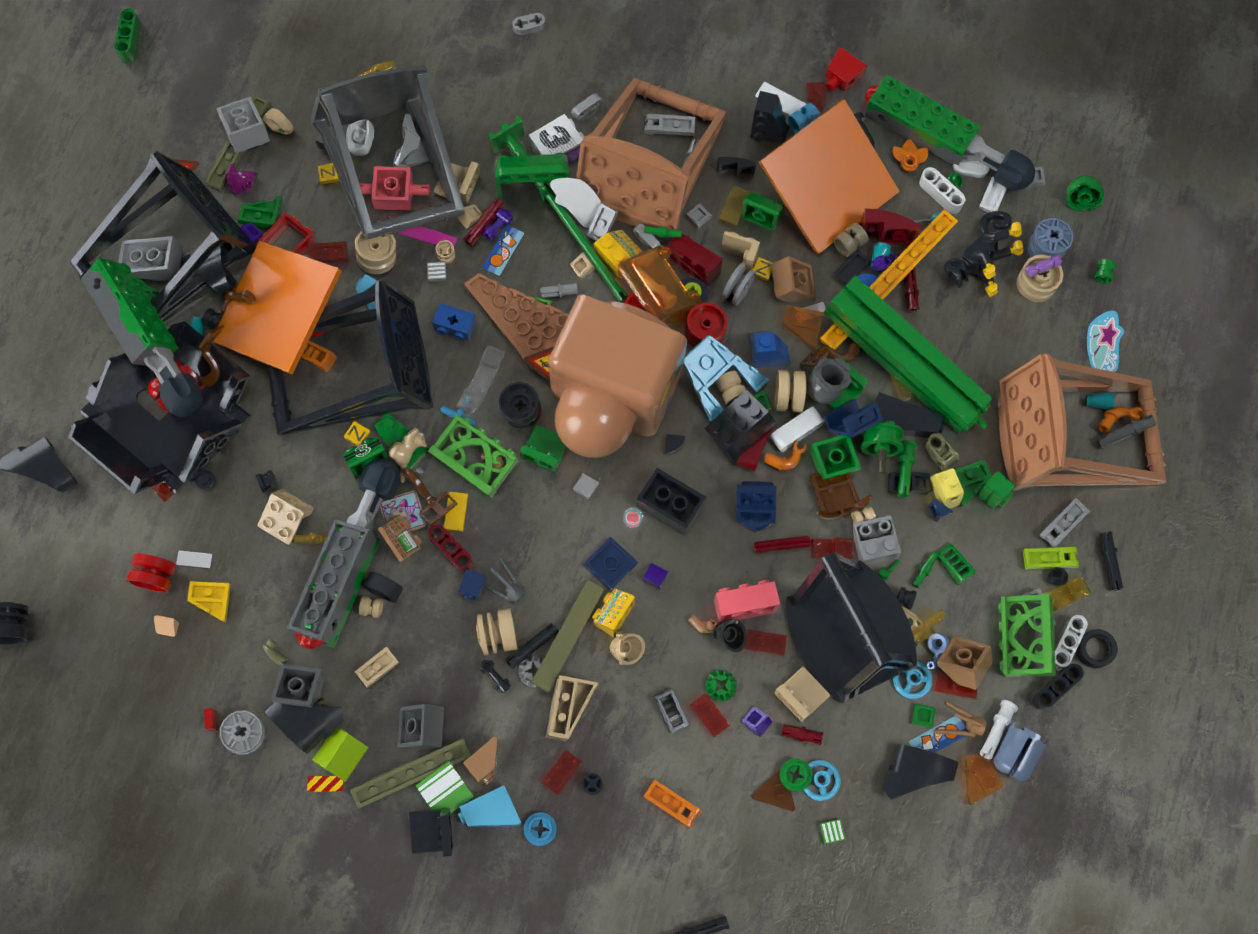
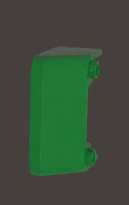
(530, 169)

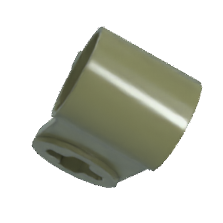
(942, 452)

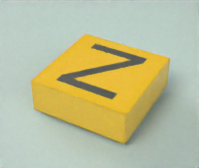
(327, 174)
(763, 269)
(357, 434)

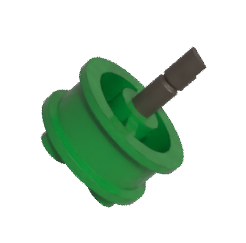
(882, 442)

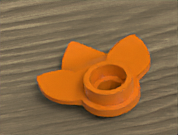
(910, 154)

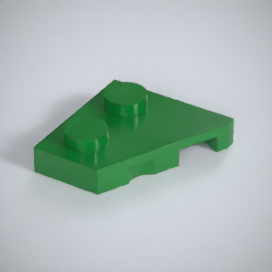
(260, 213)
(972, 479)

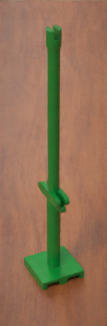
(508, 137)

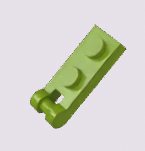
(1050, 558)

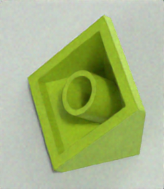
(340, 754)

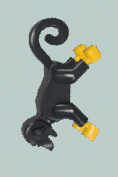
(979, 255)

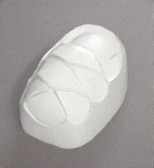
(360, 137)

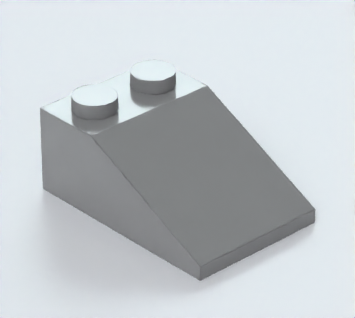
(243, 125)
(152, 257)

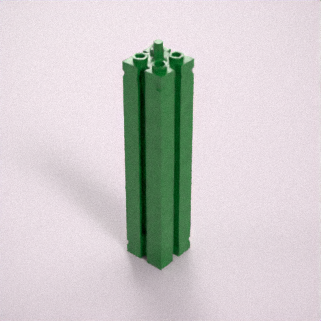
(908, 356)

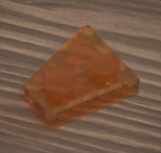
(803, 323)
(980, 778)

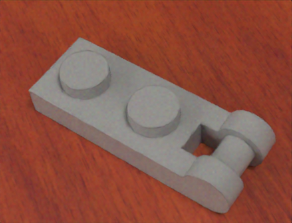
(669, 125)
(1064, 522)

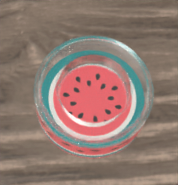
(632, 517)

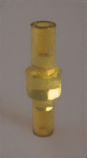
(313, 538)

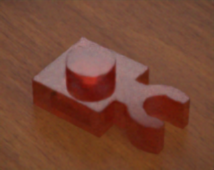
(816, 94)

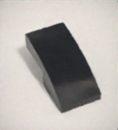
(741, 165)
(919, 482)

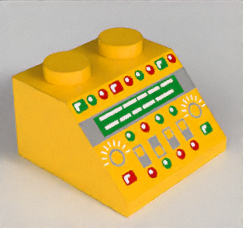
(614, 248)
(614, 612)

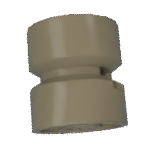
(850, 240)

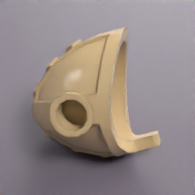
(627, 647)

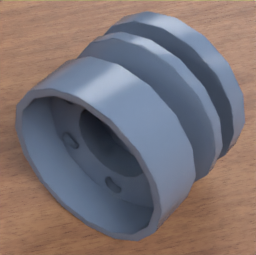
(1050, 238)

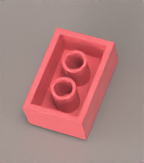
(746, 601)

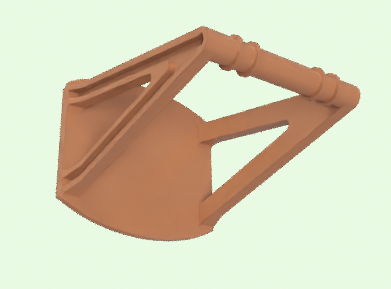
(636, 180)
(1036, 428)

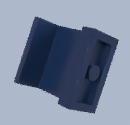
(850, 420)

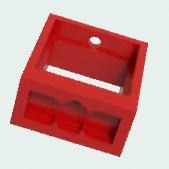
(281, 225)

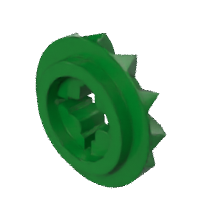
(711, 685)
(787, 779)

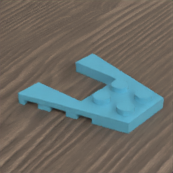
(707, 363)

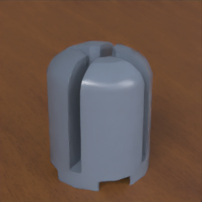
(1019, 753)

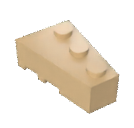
(567, 705)

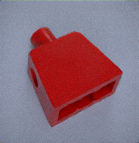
(844, 71)

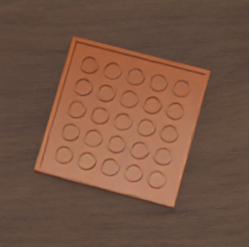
(829, 175)
(287, 306)

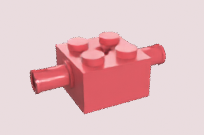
(393, 188)

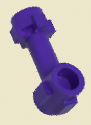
(503, 216)
(882, 262)

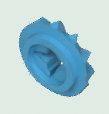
(548, 823)

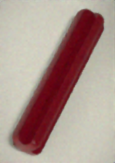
(782, 544)

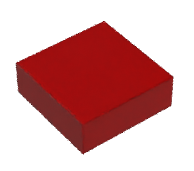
(210, 718)

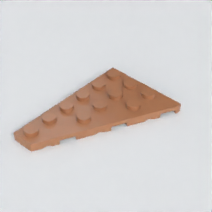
(520, 318)

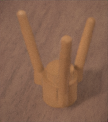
(974, 723)

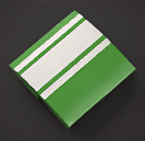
(444, 788)

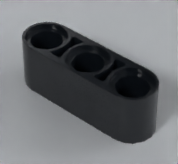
(1064, 680)

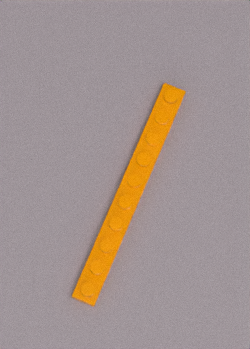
(900, 268)

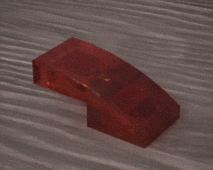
(823, 547)
(947, 686)

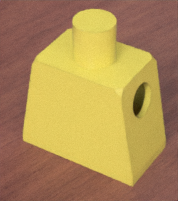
(947, 486)

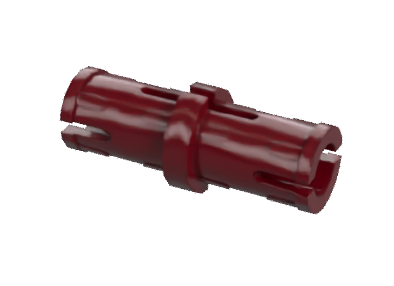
(802, 734)

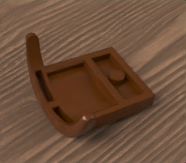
(837, 496)

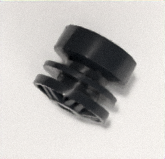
(513, 397)
(10, 618)

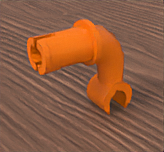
(1115, 413)
(785, 463)

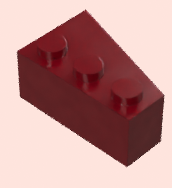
(695, 259)

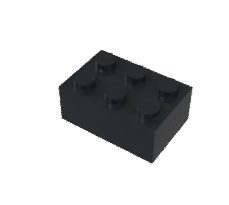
(740, 425)
(671, 501)

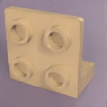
(465, 178)
(742, 247)
(284, 515)
(802, 694)

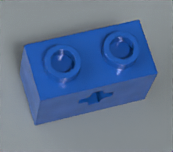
(448, 315)

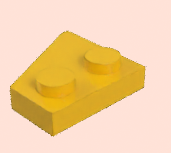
(210, 597)

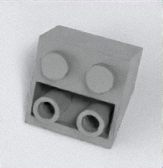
(876, 540)

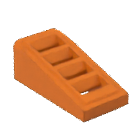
(326, 359)

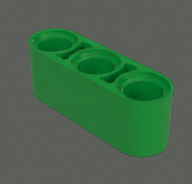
(127, 35)

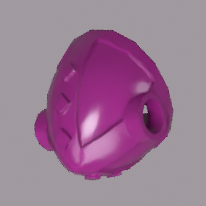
(240, 181)

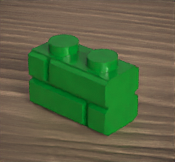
(996, 491)

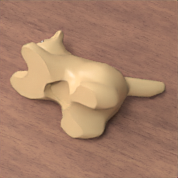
(403, 451)

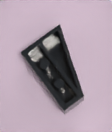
(769, 120)

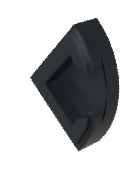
(673, 443)

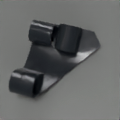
(214, 271)
(40, 464)
(305, 724)
(917, 770)

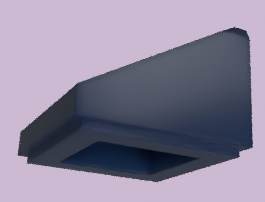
(939, 510)

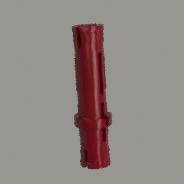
(488, 215)
(912, 292)

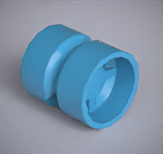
(803, 117)

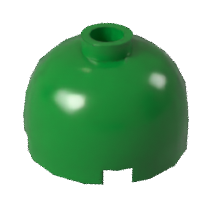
(1085, 193)

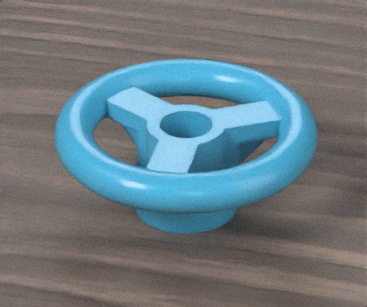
(919, 678)
(826, 775)

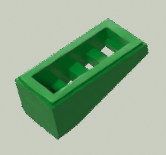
(970, 571)

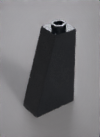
(911, 418)

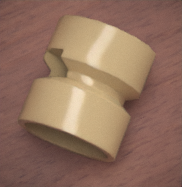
(730, 386)

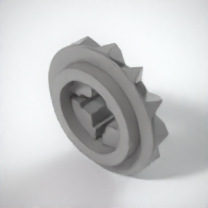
(525, 666)

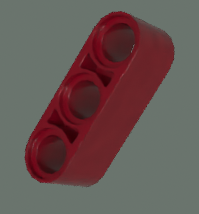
(752, 455)
(446, 540)

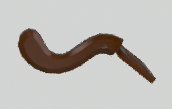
(245, 297)
(850, 355)
(213, 376)
(432, 502)

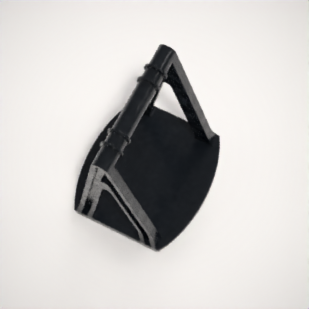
(202, 203)
(402, 353)
(849, 628)

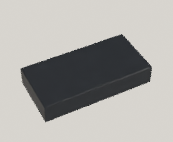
(852, 266)

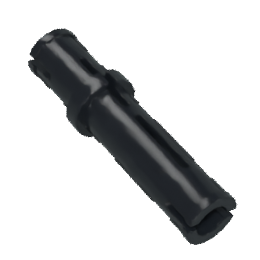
(1109, 552)
(525, 651)
(721, 924)

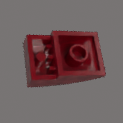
(889, 227)

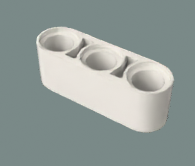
(943, 198)
(797, 429)
(1074, 636)

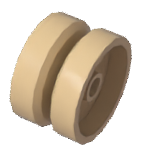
(375, 254)
(1042, 285)
(793, 391)

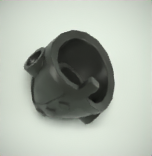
(729, 637)

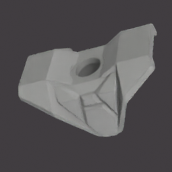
(412, 151)

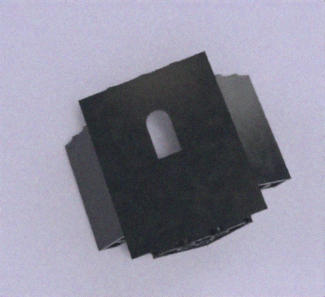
(152, 451)

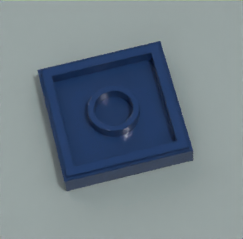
(610, 563)

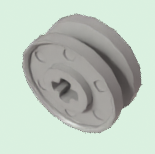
(738, 284)
(231, 736)

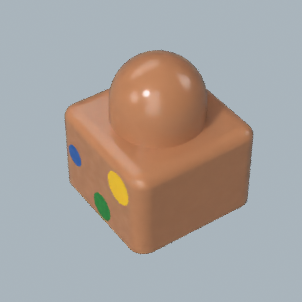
(612, 375)

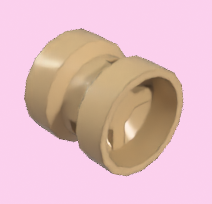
(445, 248)
(860, 516)
(371, 607)

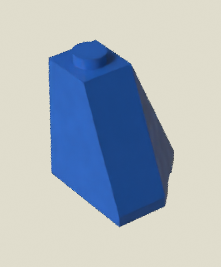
(768, 350)

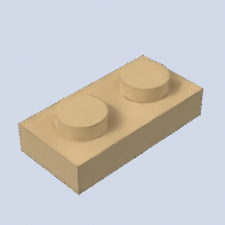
(376, 667)

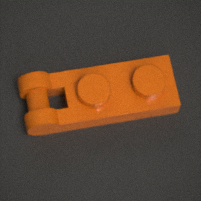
(672, 803)

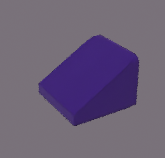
(251, 232)
(655, 575)
(757, 721)

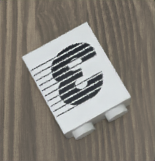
(556, 137)

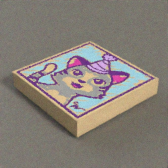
(406, 506)

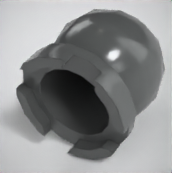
(828, 380)

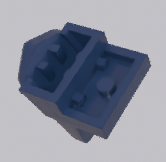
(756, 504)

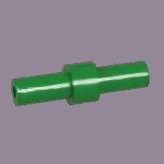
(663, 231)
(925, 569)

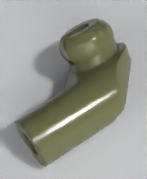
(274, 655)

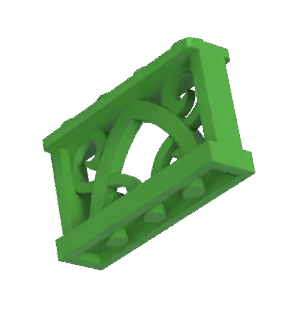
(482, 480)
(1042, 612)

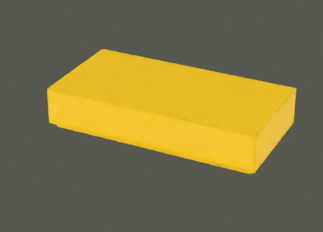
(456, 517)

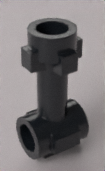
(487, 667)

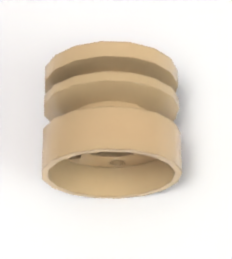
(496, 632)

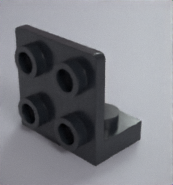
(431, 831)

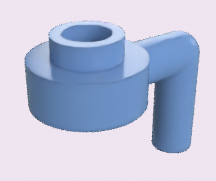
(936, 649)

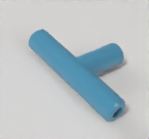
(450, 412)

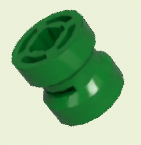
(1105, 271)

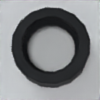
(383, 587)
(1107, 638)

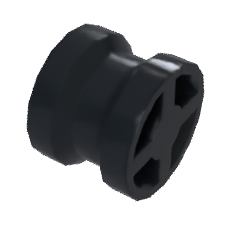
(211, 318)
(267, 481)
(906, 597)
(591, 787)

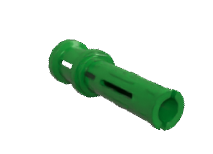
(906, 460)

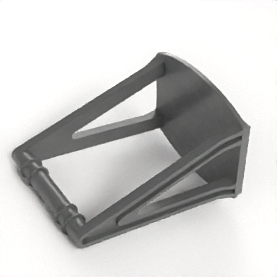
(372, 97)

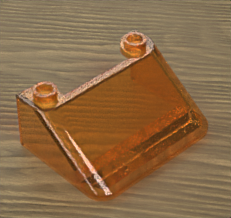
(658, 285)

